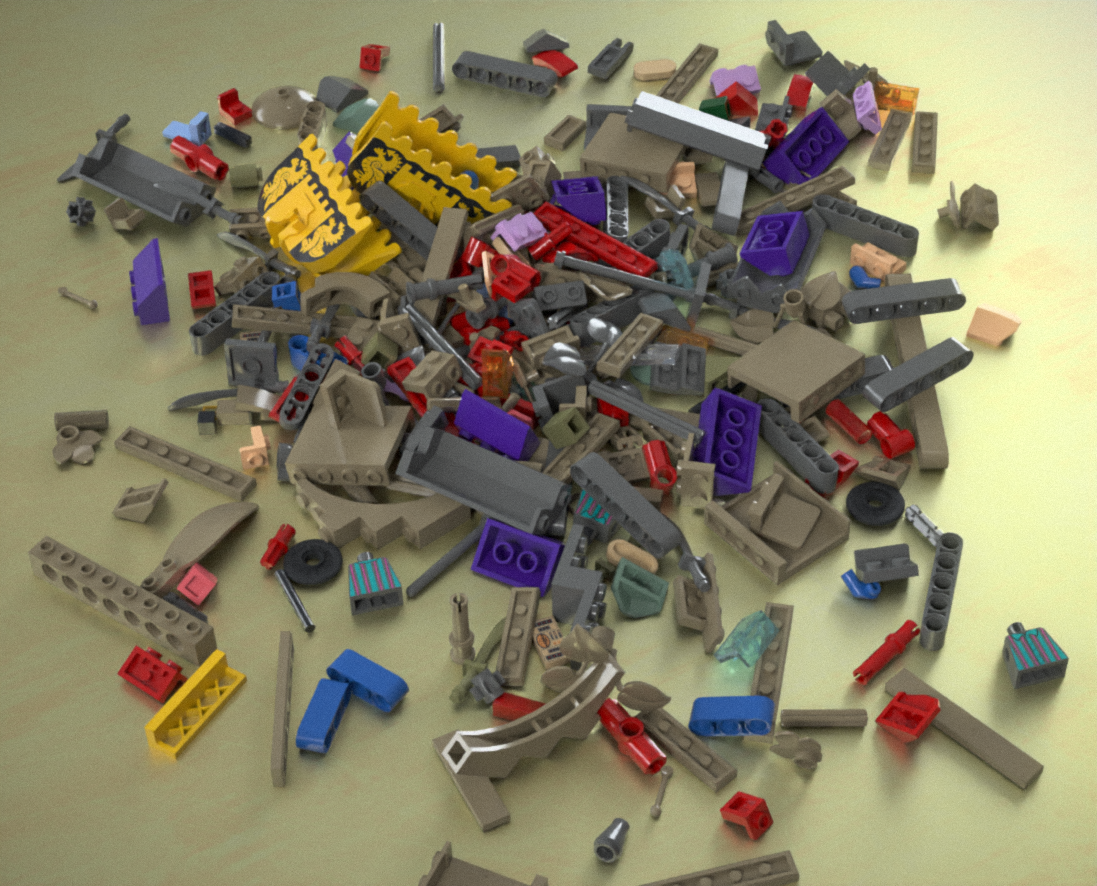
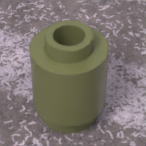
(245, 175)

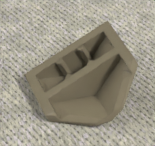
(707, 240)
(606, 288)
(884, 471)
(138, 503)

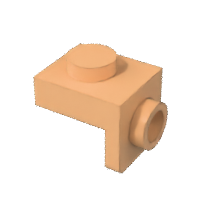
(256, 455)

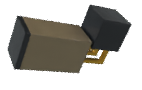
(225, 414)

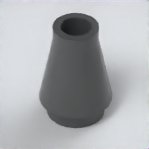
(611, 841)

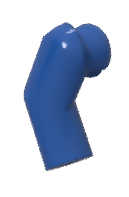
(861, 278)
(860, 589)

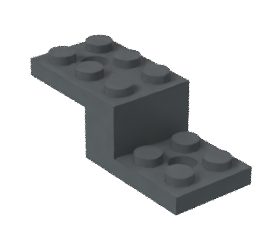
(577, 590)

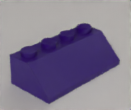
(806, 148)
(729, 440)

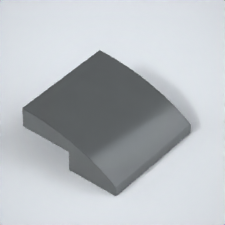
(683, 378)

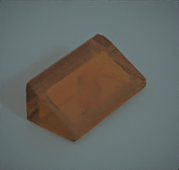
(896, 96)
(673, 335)

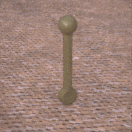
(63, 291)
(666, 772)

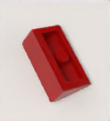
(514, 707)

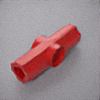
(199, 158)
(631, 737)

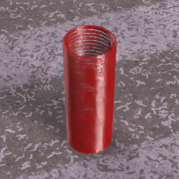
(857, 426)

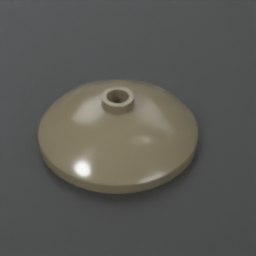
(281, 107)

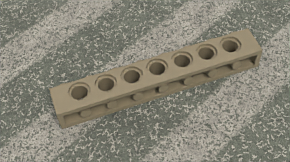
(123, 601)

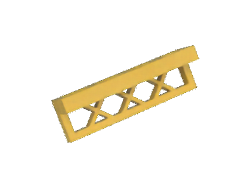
(187, 698)

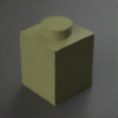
(380, 350)
(565, 428)

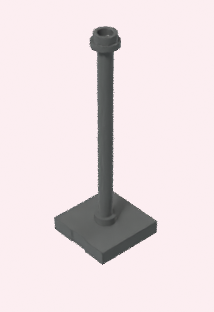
(692, 295)
(253, 358)

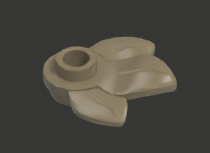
(75, 445)
(804, 750)

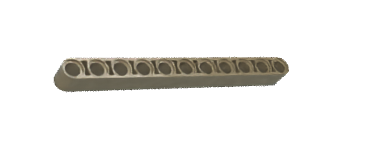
(924, 407)

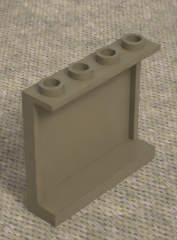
(630, 154)
(799, 368)
(351, 455)
(769, 557)

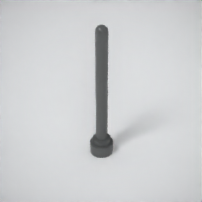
(447, 559)

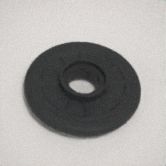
(890, 510)
(302, 573)

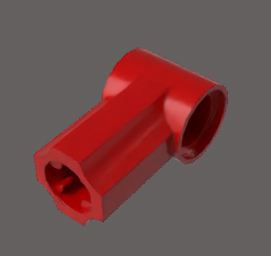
(777, 131)
(473, 252)
(516, 266)
(892, 439)
(659, 466)

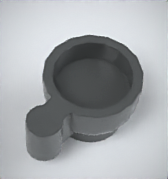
(282, 454)

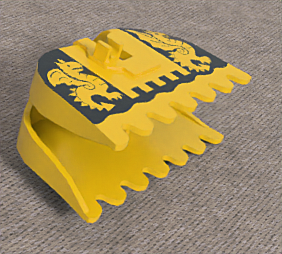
(424, 164)
(320, 218)

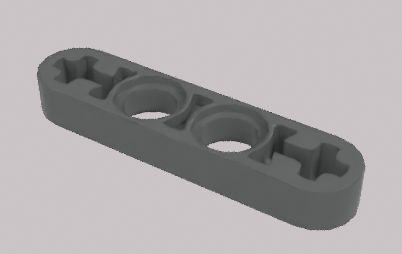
(306, 386)

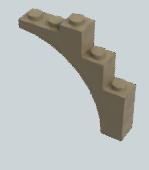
(380, 524)
(569, 715)

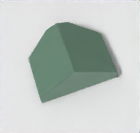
(356, 115)
(637, 590)

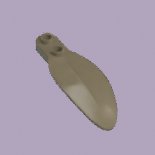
(194, 543)

